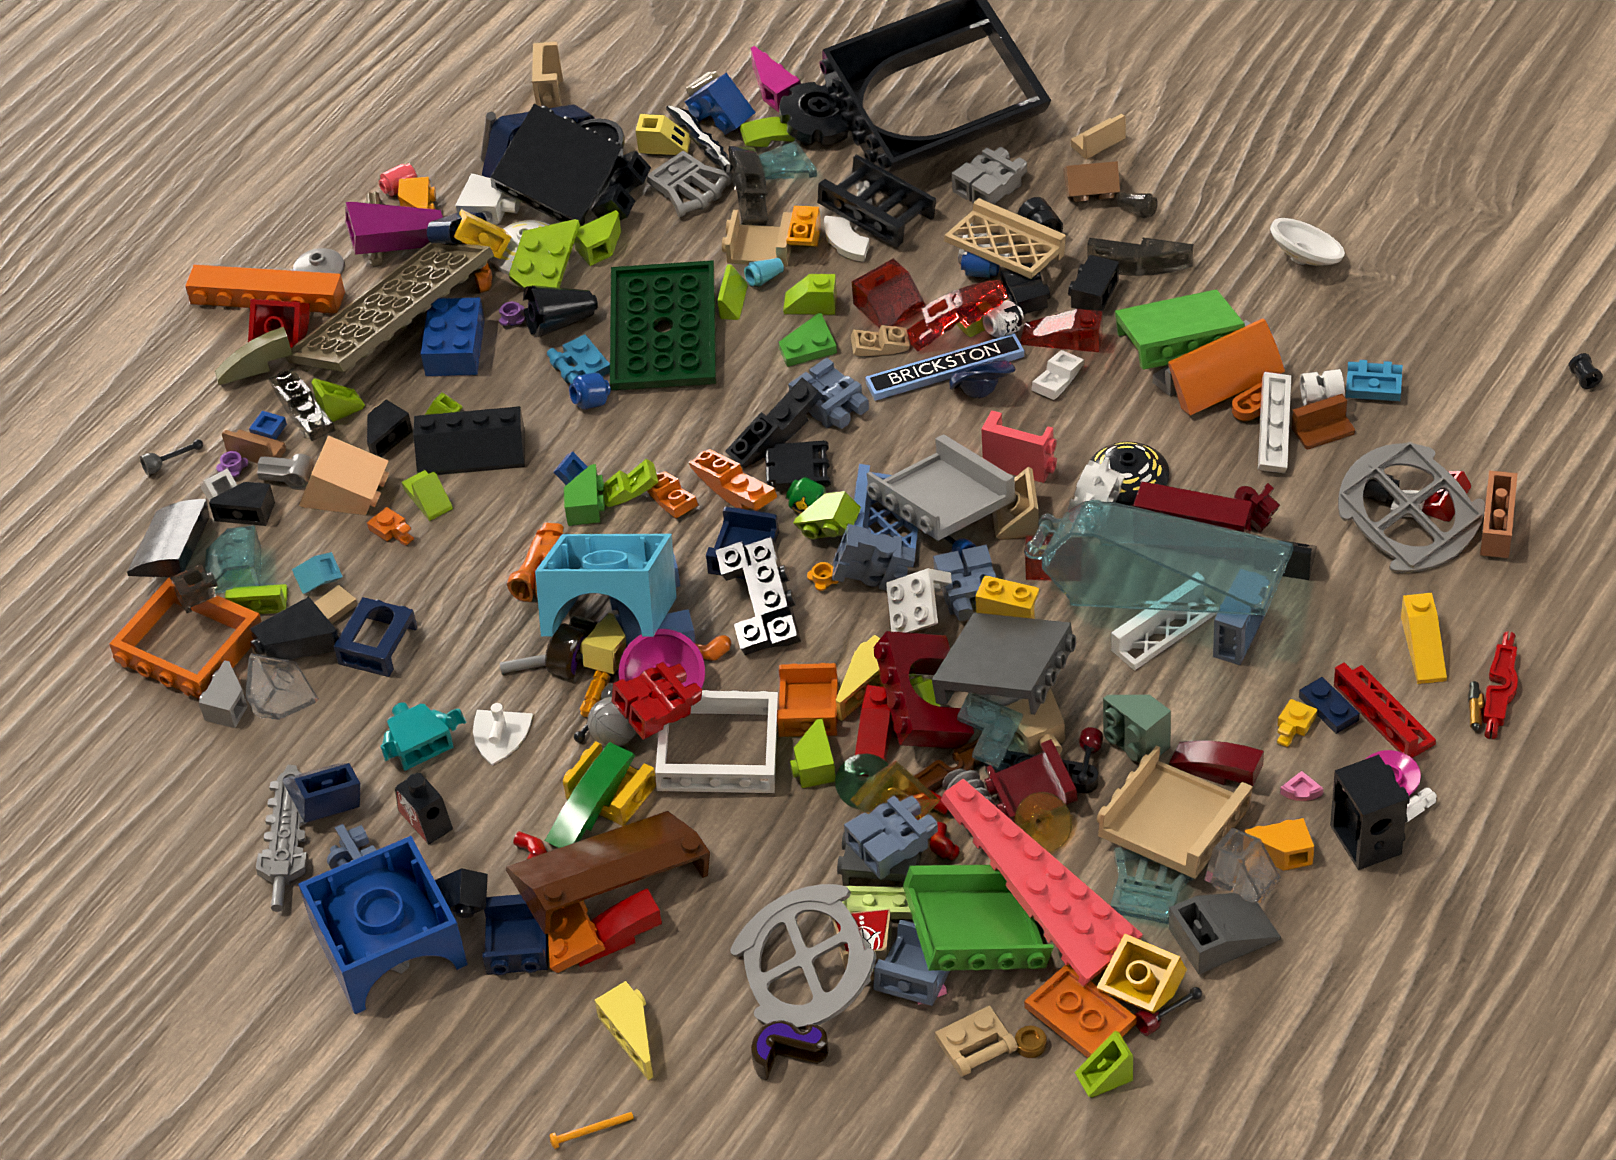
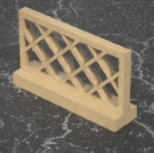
(1009, 228)

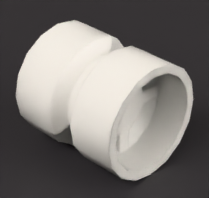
(1317, 387)

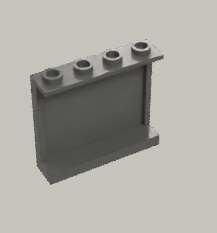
(1005, 658)

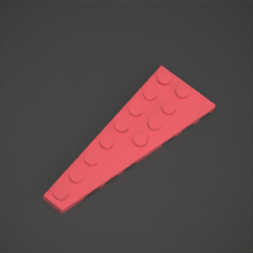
(1064, 906)

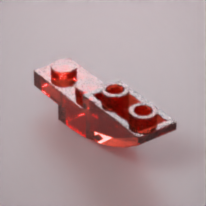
(962, 305)

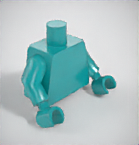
(419, 733)

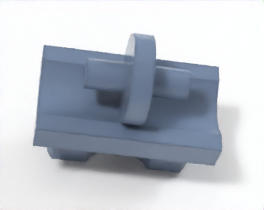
(349, 842)

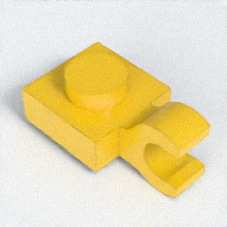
(1295, 719)

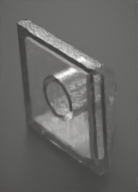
(277, 687)

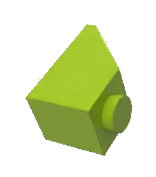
(812, 296)
(813, 758)

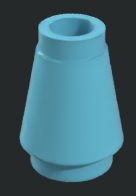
(762, 271)

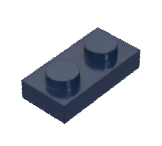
(1331, 705)

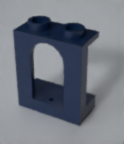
(370, 658)

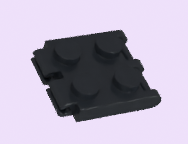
(796, 461)

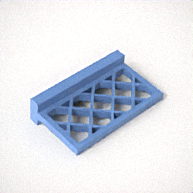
(865, 501)

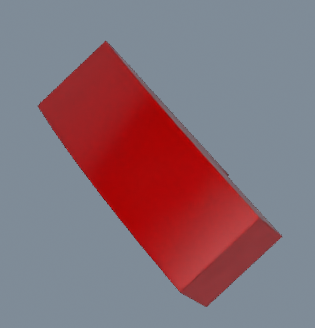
(624, 921)

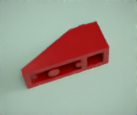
(875, 724)

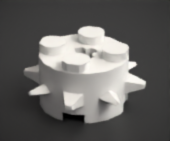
(1097, 483)

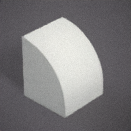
(218, 484)

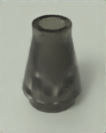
(1138, 203)

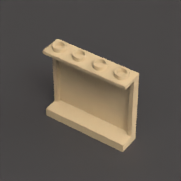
(1171, 815)

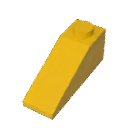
(1423, 637)

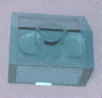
(235, 558)

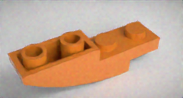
(730, 482)

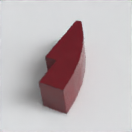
(1218, 761)

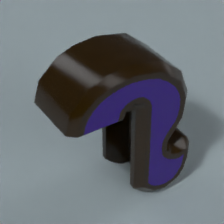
(565, 645)
(788, 1041)

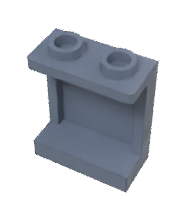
(906, 971)

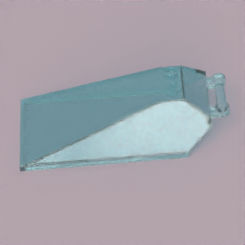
(1157, 561)

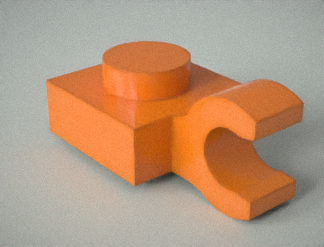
(389, 525)

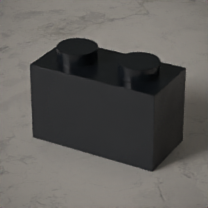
(1094, 283)

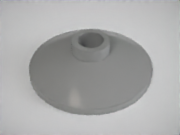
(320, 260)

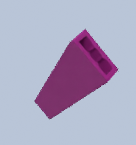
(387, 227)

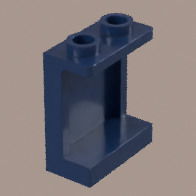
(741, 526)
(513, 937)

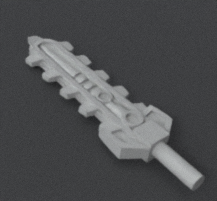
(284, 858)

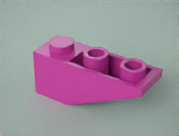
(771, 78)

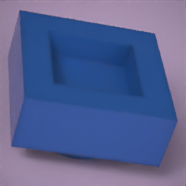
(268, 425)
(569, 468)

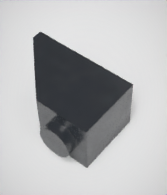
(386, 427)
(244, 504)
(464, 891)

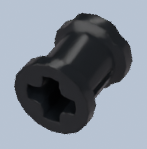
(1585, 371)

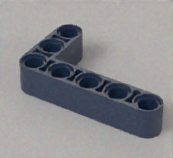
(507, 126)

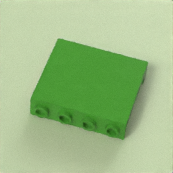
(1176, 326)
(971, 920)

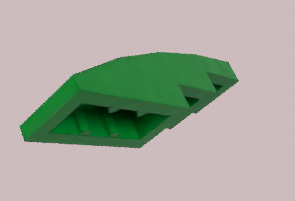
(590, 795)

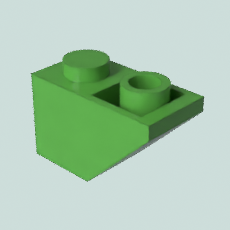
(582, 497)

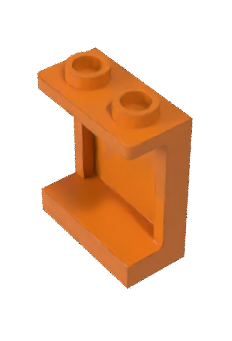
(807, 695)

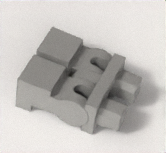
(989, 176)

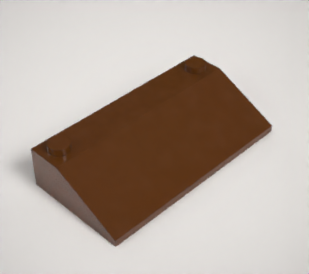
(606, 863)

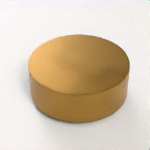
(1030, 1041)

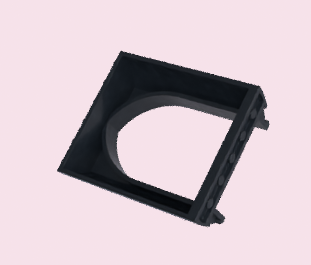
(864, 61)

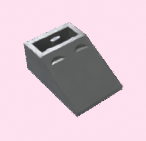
(1219, 929)

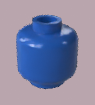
(589, 390)

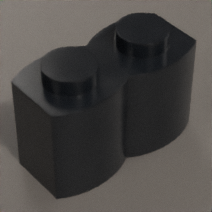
(1025, 292)

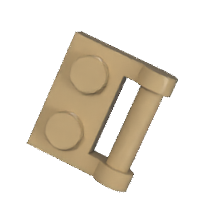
(972, 1034)

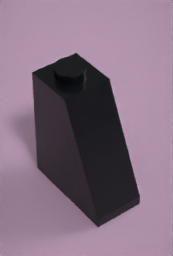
(295, 633)

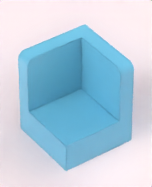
(316, 572)

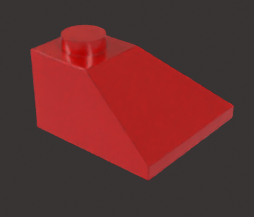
(273, 314)

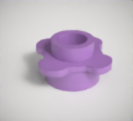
(511, 314)
(232, 461)

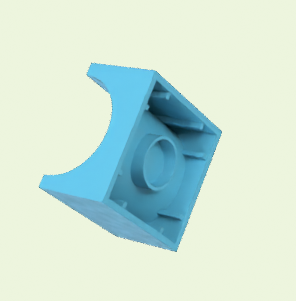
(623, 566)

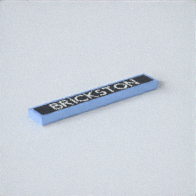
(942, 366)

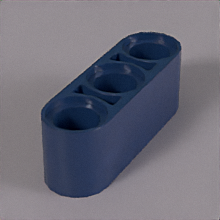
(443, 229)

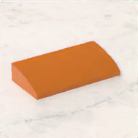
(1225, 367)

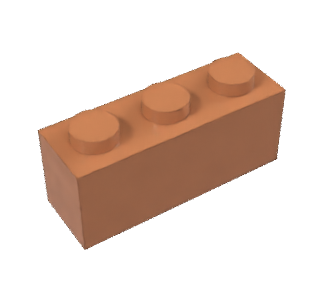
(1498, 514)

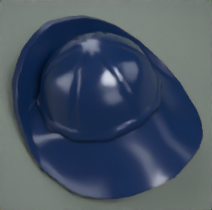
(981, 379)

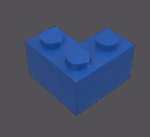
(722, 102)

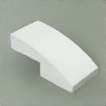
(1059, 374)

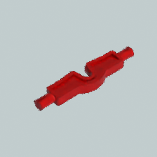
(1499, 696)

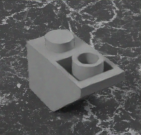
(224, 698)

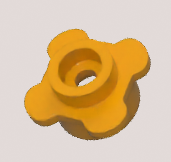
(821, 575)

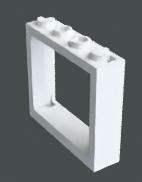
(723, 777)

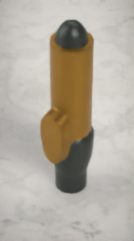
(1476, 703)

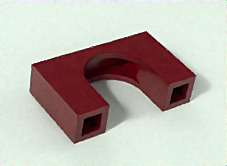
(914, 718)

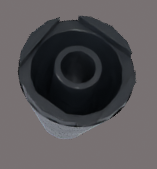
(556, 308)

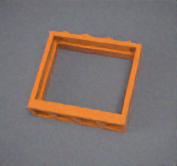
(170, 674)

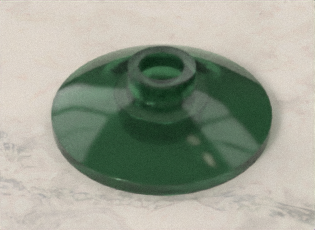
(847, 776)

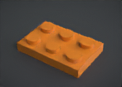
(1078, 1012)

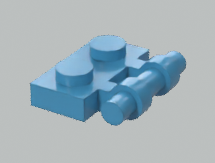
(584, 357)
(1374, 380)

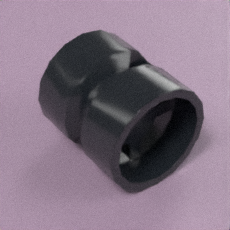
(1039, 211)

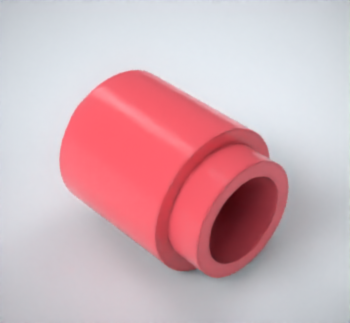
(390, 179)

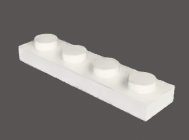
(1274, 422)

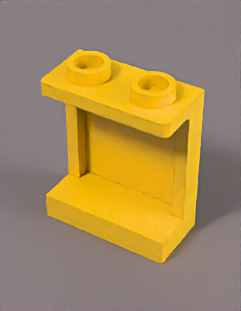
(1006, 598)
(631, 793)

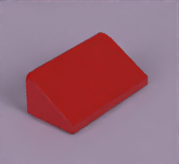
(1440, 504)

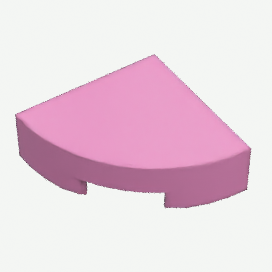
(1301, 788)

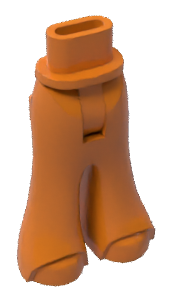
(523, 582)

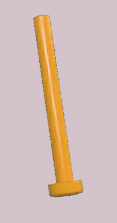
(555, 1140)

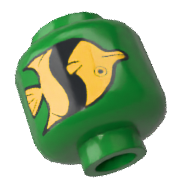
(804, 494)

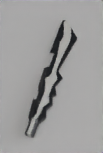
(702, 139)

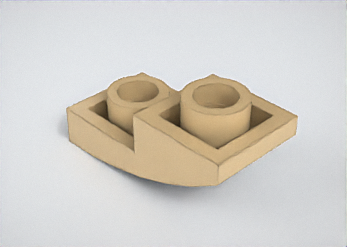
(885, 342)

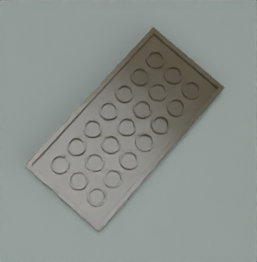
(389, 305)

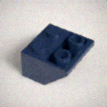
(324, 791)

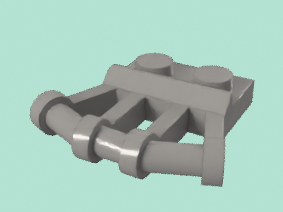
(681, 171)

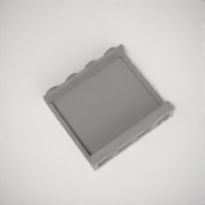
(944, 489)

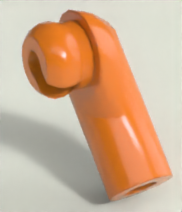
(715, 648)

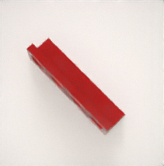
(1380, 715)

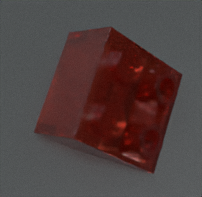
(887, 294)

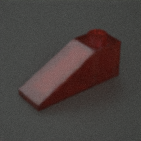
(1067, 330)

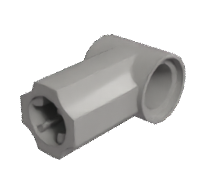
(293, 471)

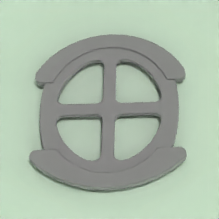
(1409, 558)
(785, 910)

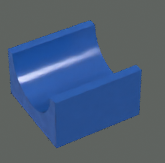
(379, 916)

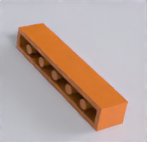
(238, 285)

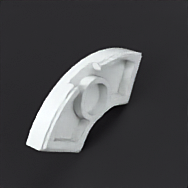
(844, 239)

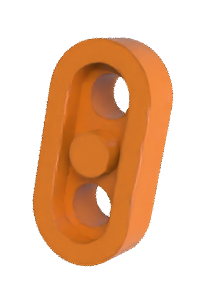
(1248, 404)

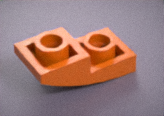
(671, 495)

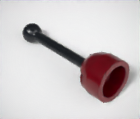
(1090, 742)
(1150, 1022)

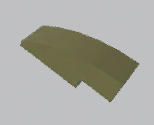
(253, 357)

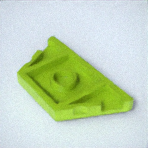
(544, 254)

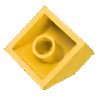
(1142, 974)

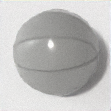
(608, 724)

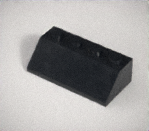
(469, 441)

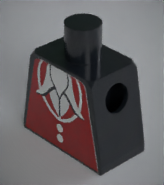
(417, 798)

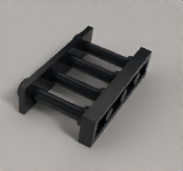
(873, 218)

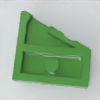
(808, 342)

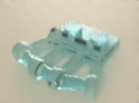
(1144, 897)

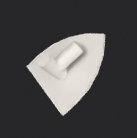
(499, 732)

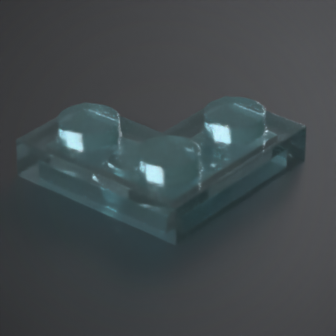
(996, 722)

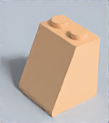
(345, 479)

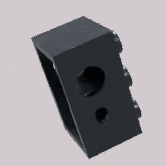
(1369, 811)

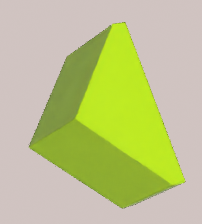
(336, 399)
(1107, 1067)

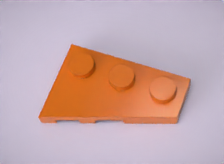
(572, 937)

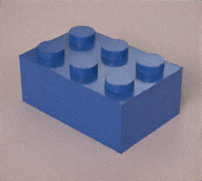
(453, 337)

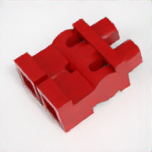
(655, 698)

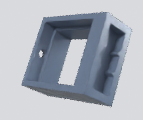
(1234, 635)

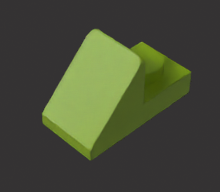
(427, 494)

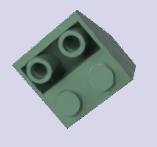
(1136, 724)

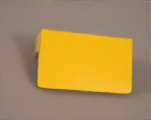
(480, 232)

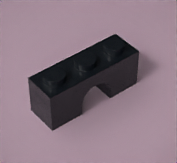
(623, 178)

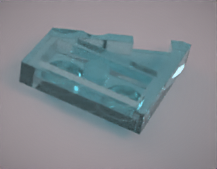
(786, 162)

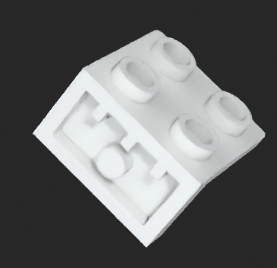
(913, 599)

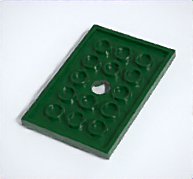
(655, 293)

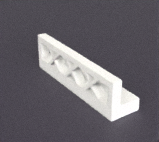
(1152, 622)

